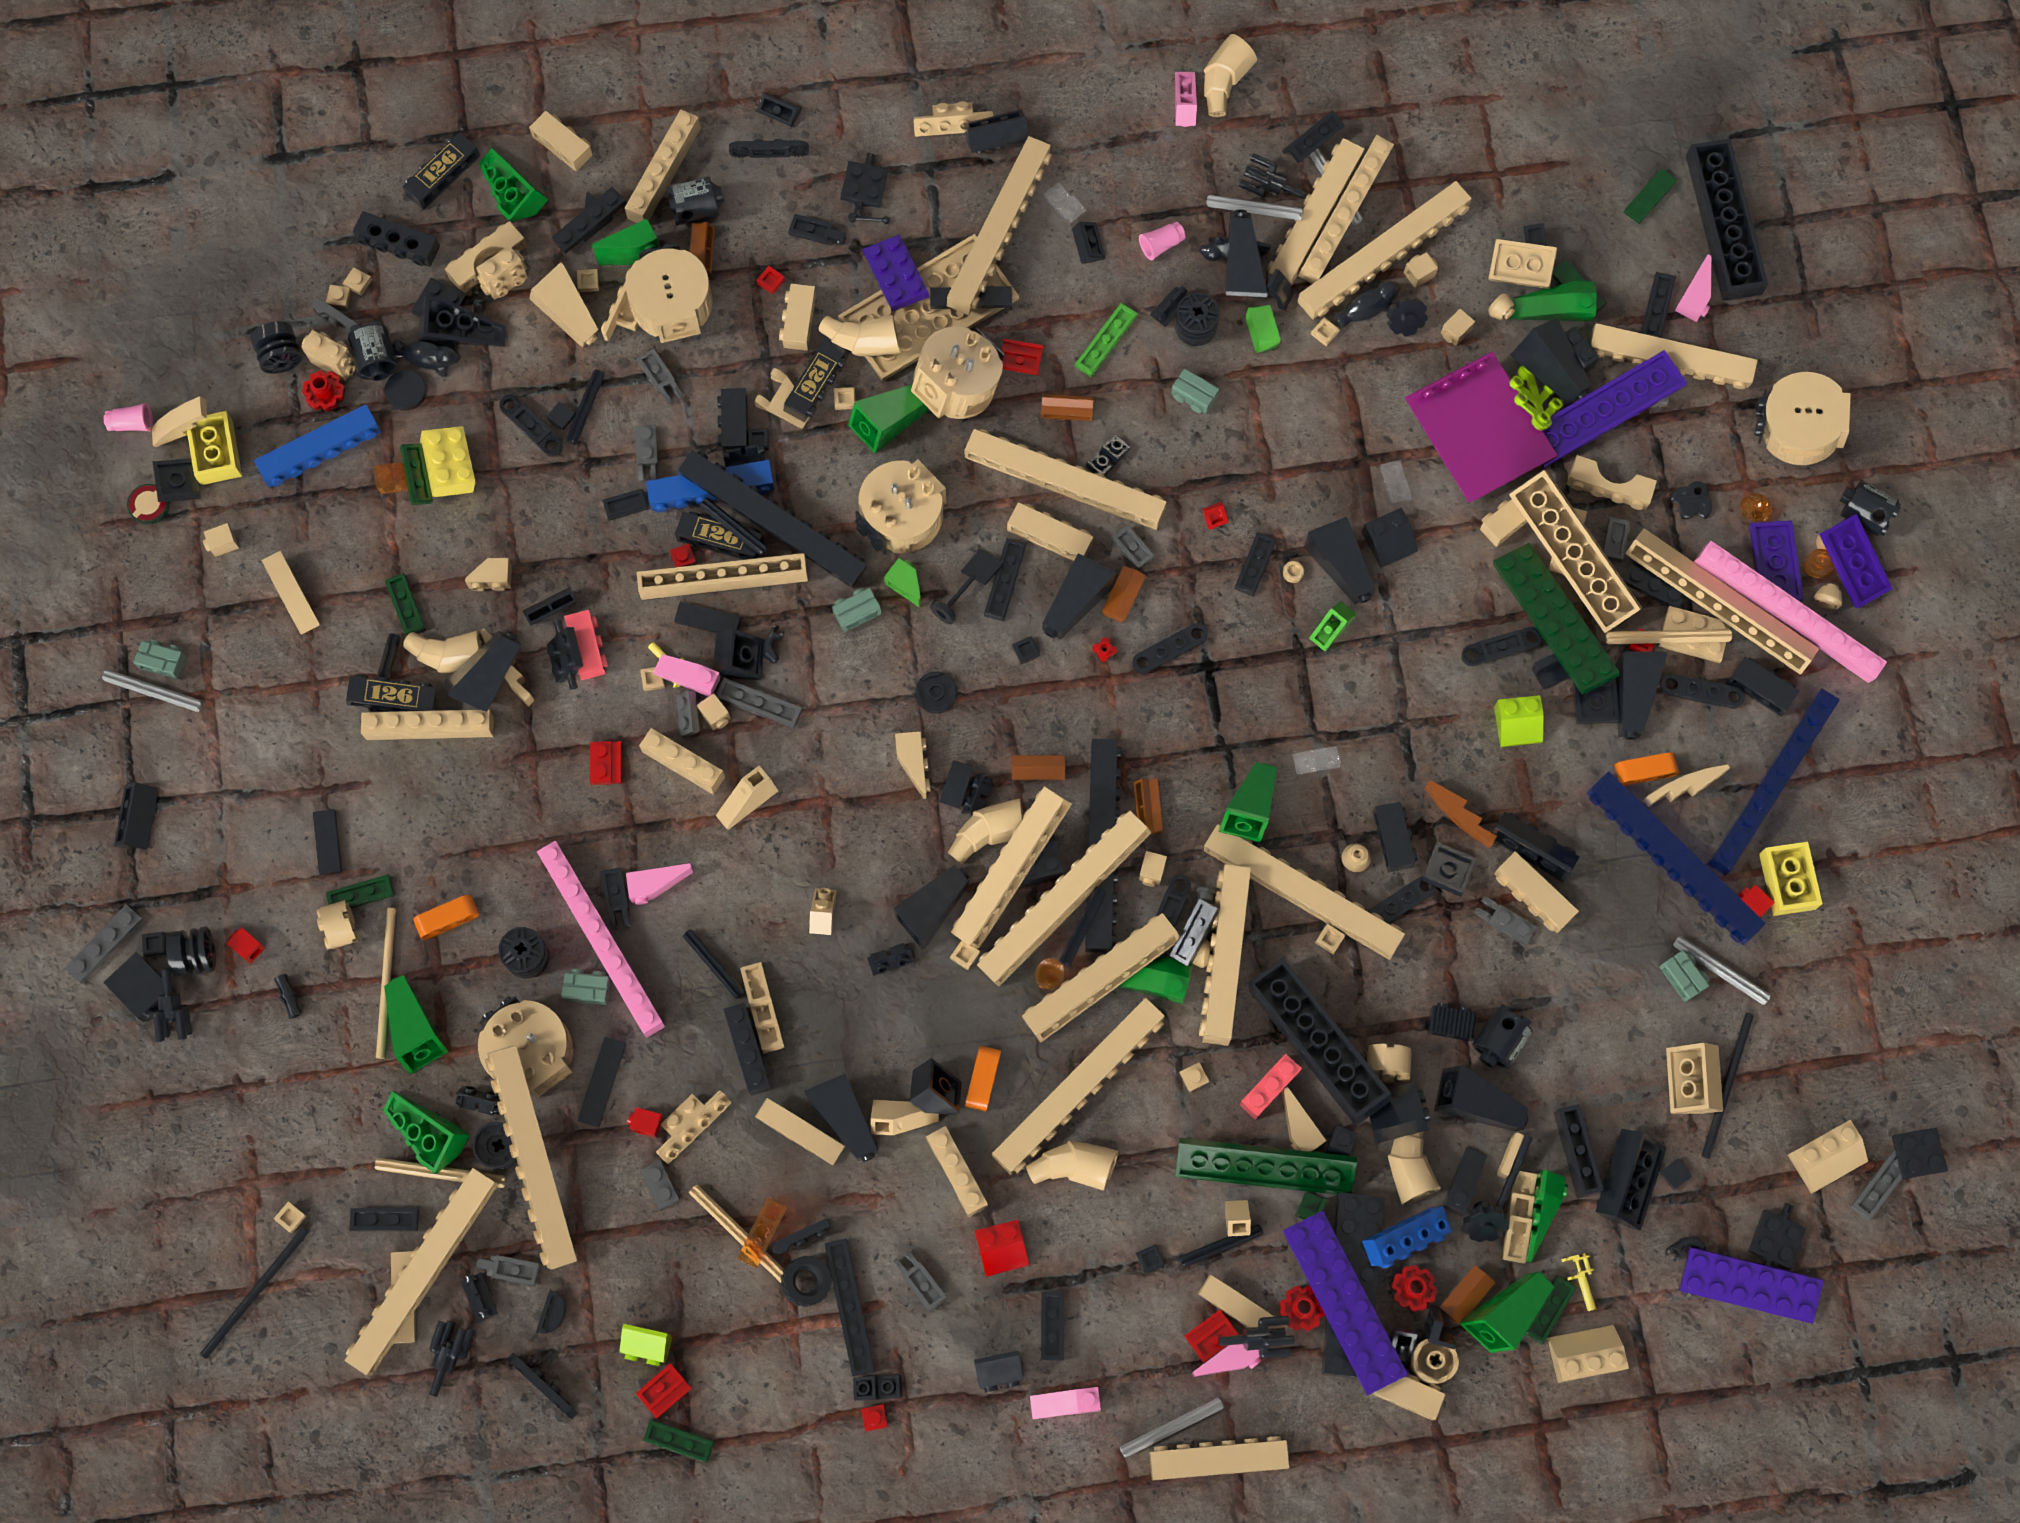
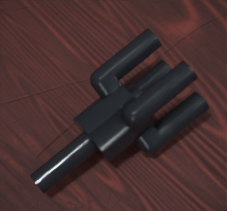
(1269, 180)
(169, 1011)
(1262, 1338)
(448, 1352)

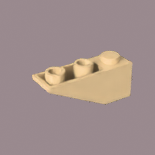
(910, 756)
(746, 797)
(898, 1117)

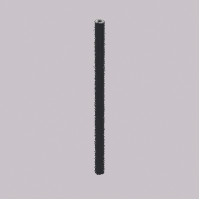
(1727, 1086)
(255, 1291)

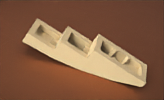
(178, 421)
(290, 592)
(513, 677)
(1692, 783)
(762, 1007)
(799, 1131)
(1519, 1217)
(1234, 1303)

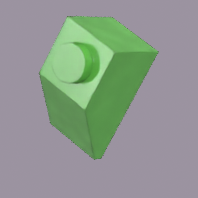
(904, 580)
(1332, 625)

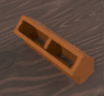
(703, 243)
(1067, 407)
(1123, 594)
(1038, 767)
(1148, 804)
(1467, 1295)

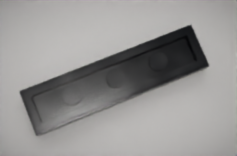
(992, 297)
(1658, 304)
(1005, 580)
(602, 1082)

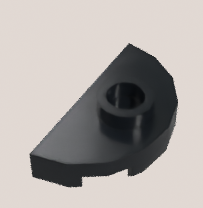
(552, 1314)

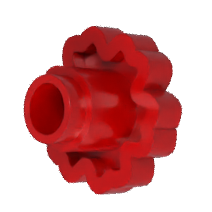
(323, 390)
(1414, 1288)
(1301, 1308)

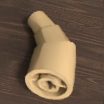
(1224, 70)
(863, 339)
(444, 655)
(987, 826)
(1077, 1161)
(1412, 1169)

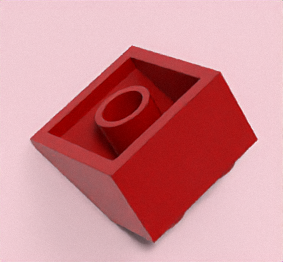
(1001, 1248)

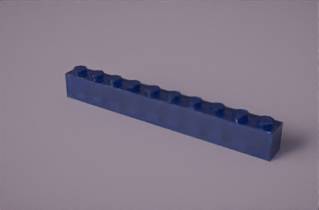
(1773, 782)
(1675, 858)

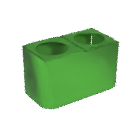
(1263, 328)

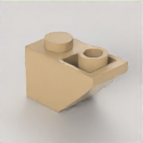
(491, 574)
(822, 911)

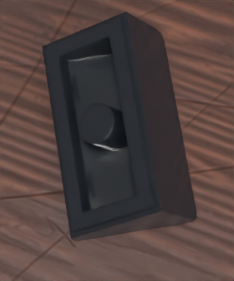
(778, 109)
(1088, 242)

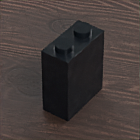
(137, 986)
(1402, 1115)

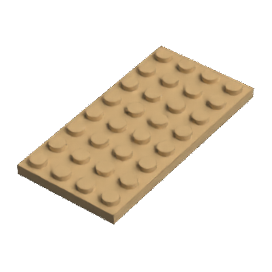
(917, 320)

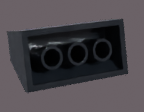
(1535, 847)
(1631, 1179)

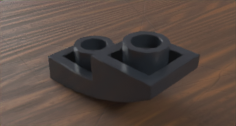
(1280, 289)
(1108, 456)
(956, 784)
(877, 1387)

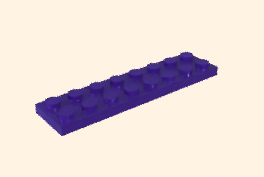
(1612, 405)
(1345, 1303)

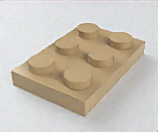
(1522, 263)
(1686, 620)

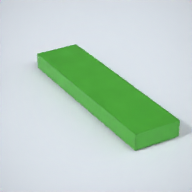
(1106, 340)

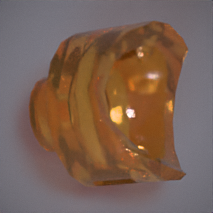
(1753, 505)
(1818, 564)
(1049, 974)

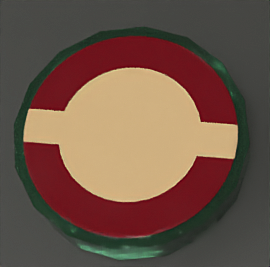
(144, 506)

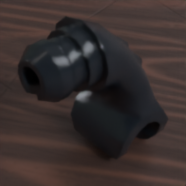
(768, 649)
(1692, 1241)

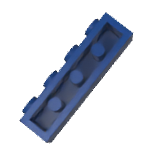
(1407, 1236)

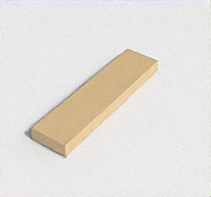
(407, 1330)

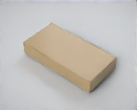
(1510, 1155)

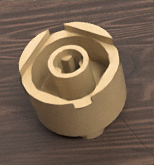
(337, 924)
(1390, 1062)
(1435, 1374)

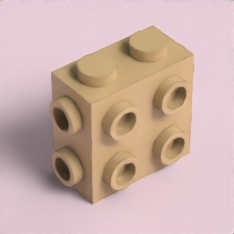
(502, 273)
(329, 354)

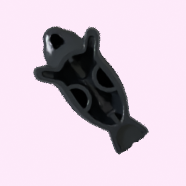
(1218, 248)
(1369, 303)
(427, 354)

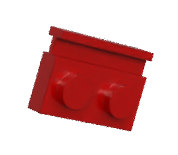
(1022, 356)
(605, 763)
(1205, 1336)
(663, 1391)

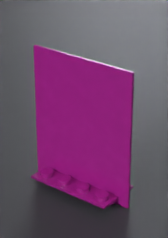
(1480, 427)

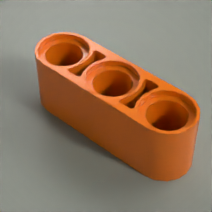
(1646, 769)
(446, 917)
(983, 1078)

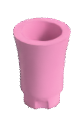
(1161, 239)
(129, 418)

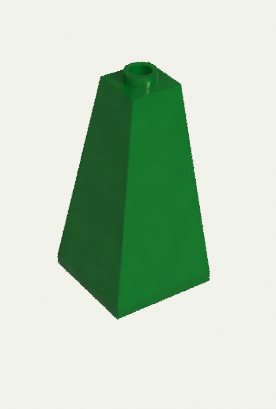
(885, 416)
(1251, 806)
(412, 1031)
(1508, 1315)

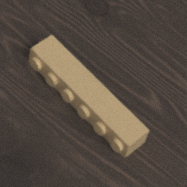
(663, 167)
(427, 724)
(1219, 1460)

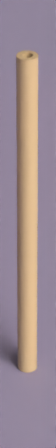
(386, 978)

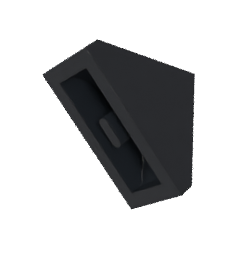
(1404, 1344)

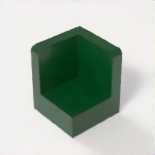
(1310, 1206)

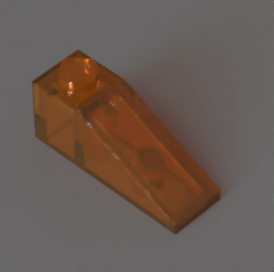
(390, 478)
(762, 1231)

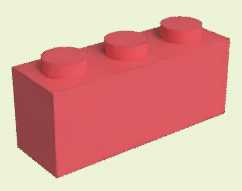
(588, 644)
(1270, 1086)

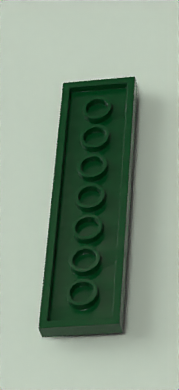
(1556, 618)
(1265, 1166)

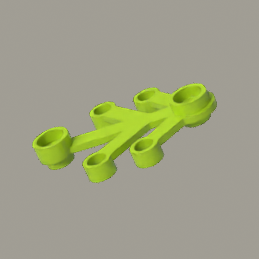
(1541, 419)

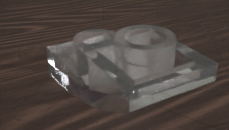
(1063, 203)
(1395, 481)
(1317, 760)

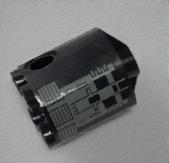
(695, 200)
(372, 351)
(1866, 500)
(1497, 1043)

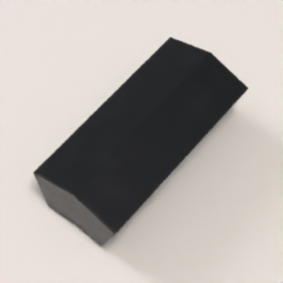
(547, 602)

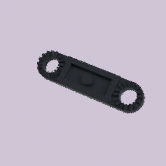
(768, 149)
(531, 425)
(1501, 646)
(1170, 648)
(1702, 691)
(1174, 901)
(1402, 901)
(550, 1391)

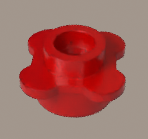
(1104, 655)

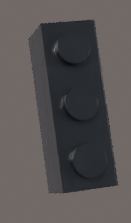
(996, 131)
(733, 419)
(1763, 686)
(1394, 836)

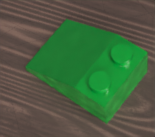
(625, 245)

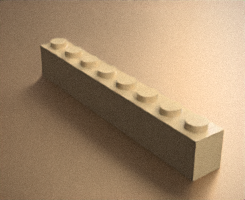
(1317, 210)
(1345, 210)
(1688, 359)
(722, 576)
(1011, 867)
(1101, 977)

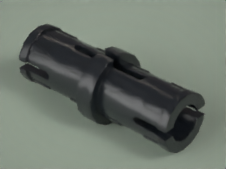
(288, 996)

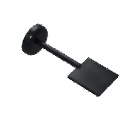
(979, 568)

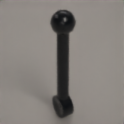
(852, 218)

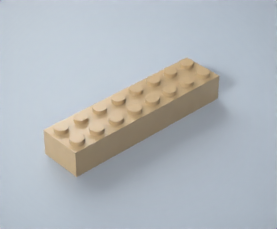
(1575, 551)
(1226, 955)

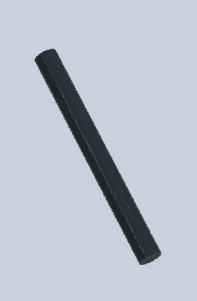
(1510, 1181)

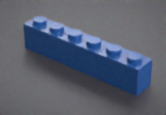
(317, 446)
(681, 493)

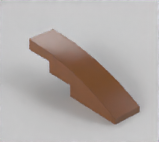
(1453, 806)

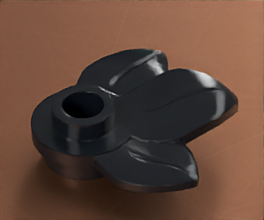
(1692, 503)

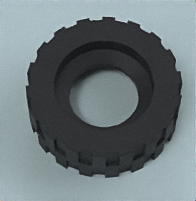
(822, 1275)

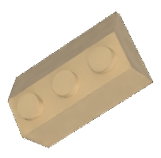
(1694, 1079)
(1829, 1156)
(1587, 1353)

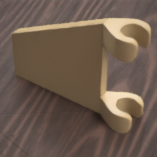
(777, 404)

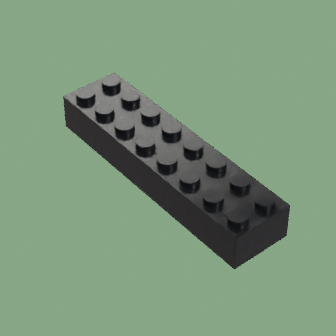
(1726, 219)
(1319, 1042)
(1355, 1220)

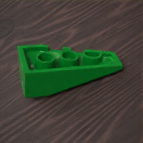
(513, 192)
(1565, 302)
(1161, 978)
(428, 1134)
(1548, 1194)

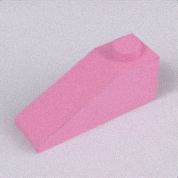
(1185, 99)
(1698, 293)
(688, 674)
(651, 883)
(1229, 1359)
(1065, 1403)

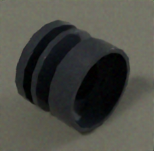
(1197, 329)
(276, 347)
(190, 951)
(532, 961)
(485, 1149)

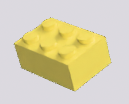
(214, 449)
(447, 461)
(1790, 878)

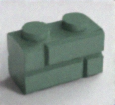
(1194, 391)
(856, 609)
(160, 659)
(1685, 975)
(586, 987)

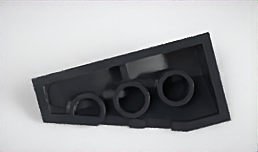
(451, 324)

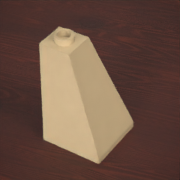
(563, 304)

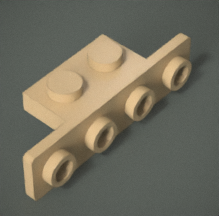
(947, 119)
(620, 314)
(689, 1122)

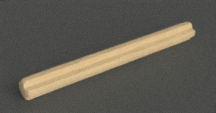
(1669, 636)
(419, 1170)
(733, 1228)

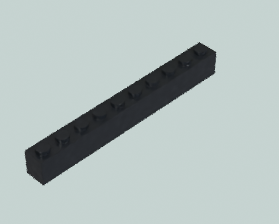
(772, 518)
(1102, 817)

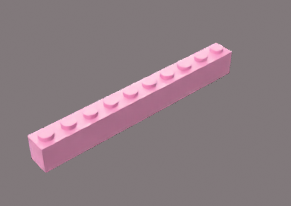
(1790, 612)
(601, 939)

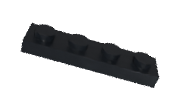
(588, 220)

